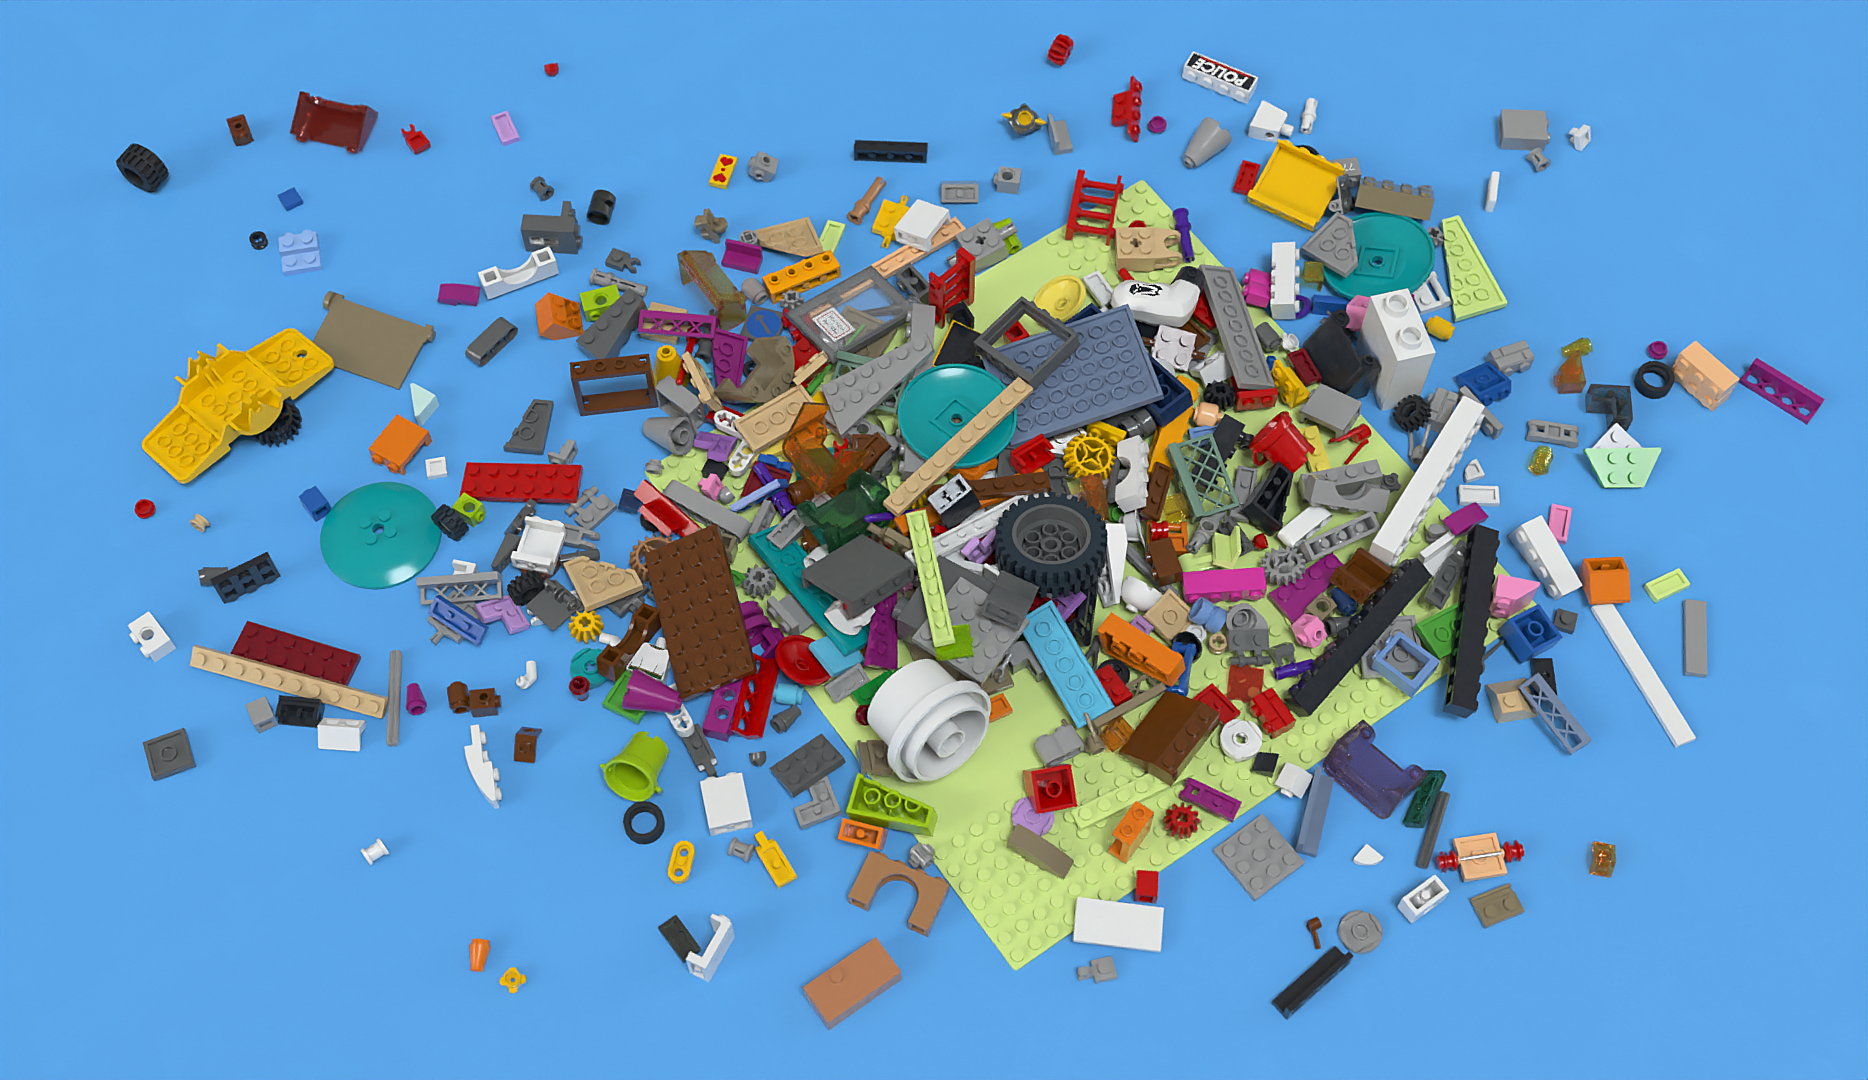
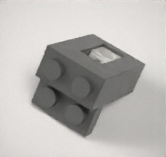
(557, 232)

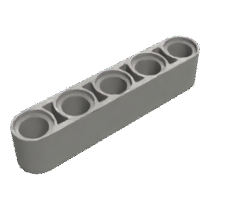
(706, 510)

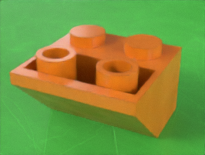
(558, 317)
(1605, 580)

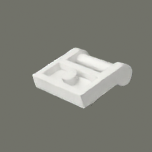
(1424, 299)

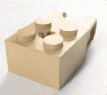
(1145, 248)

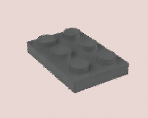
(807, 765)

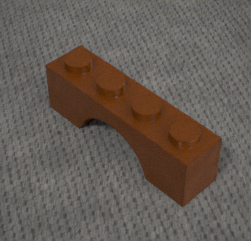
(642, 628)

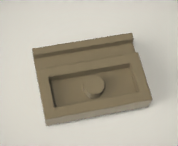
(873, 757)
(1496, 906)

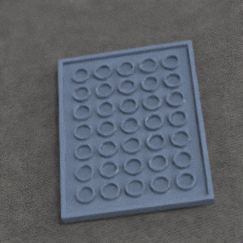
(1095, 382)

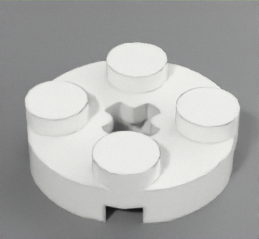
(1236, 750)

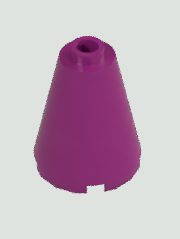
(649, 694)

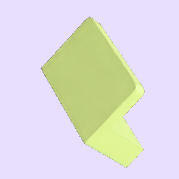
(1226, 548)

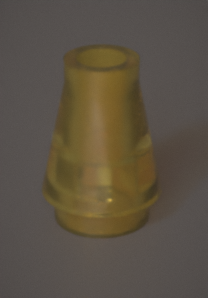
(1582, 344)

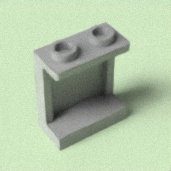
(1331, 409)

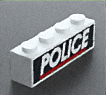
(1220, 77)

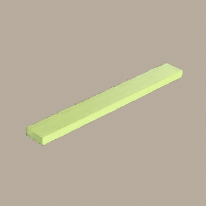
(930, 578)

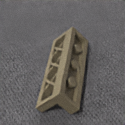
(1138, 700)

